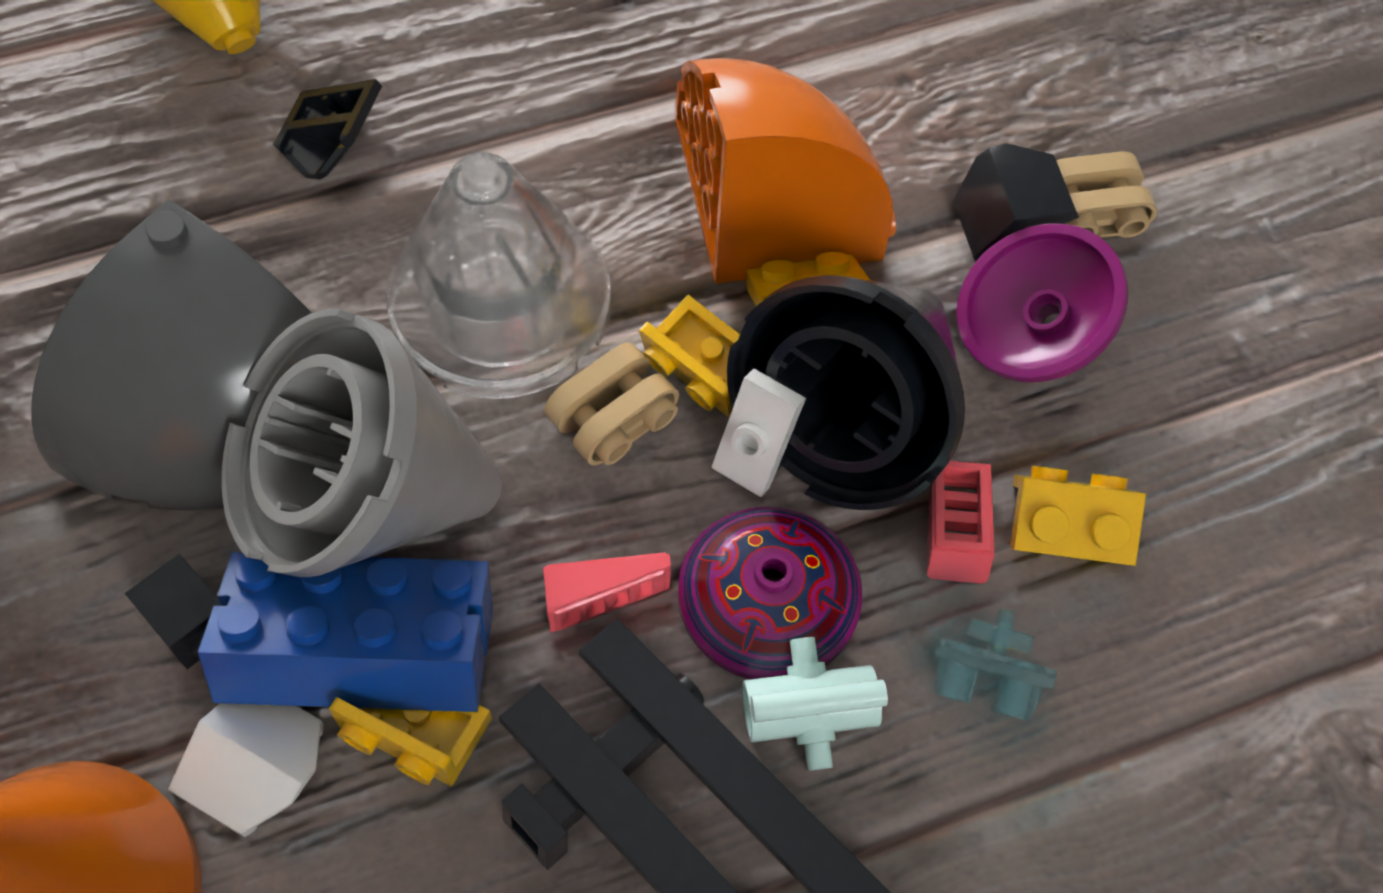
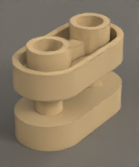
(1108, 194)
(612, 404)

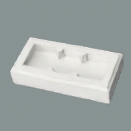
(757, 432)

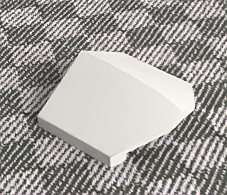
(248, 762)

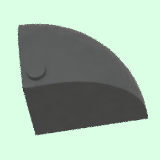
(157, 363)

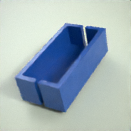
(362, 633)

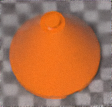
(92, 833)

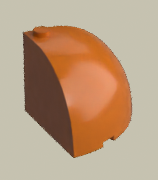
(776, 169)

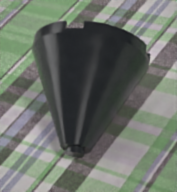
(875, 383)

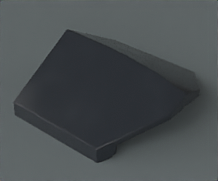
(325, 125)
(1009, 192)

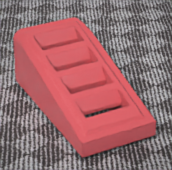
(960, 555)
(599, 586)

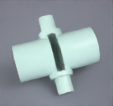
(813, 703)

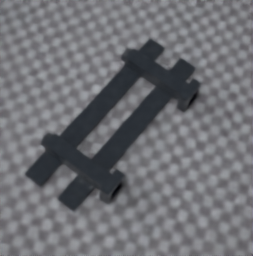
(594, 780)

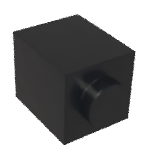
(176, 607)

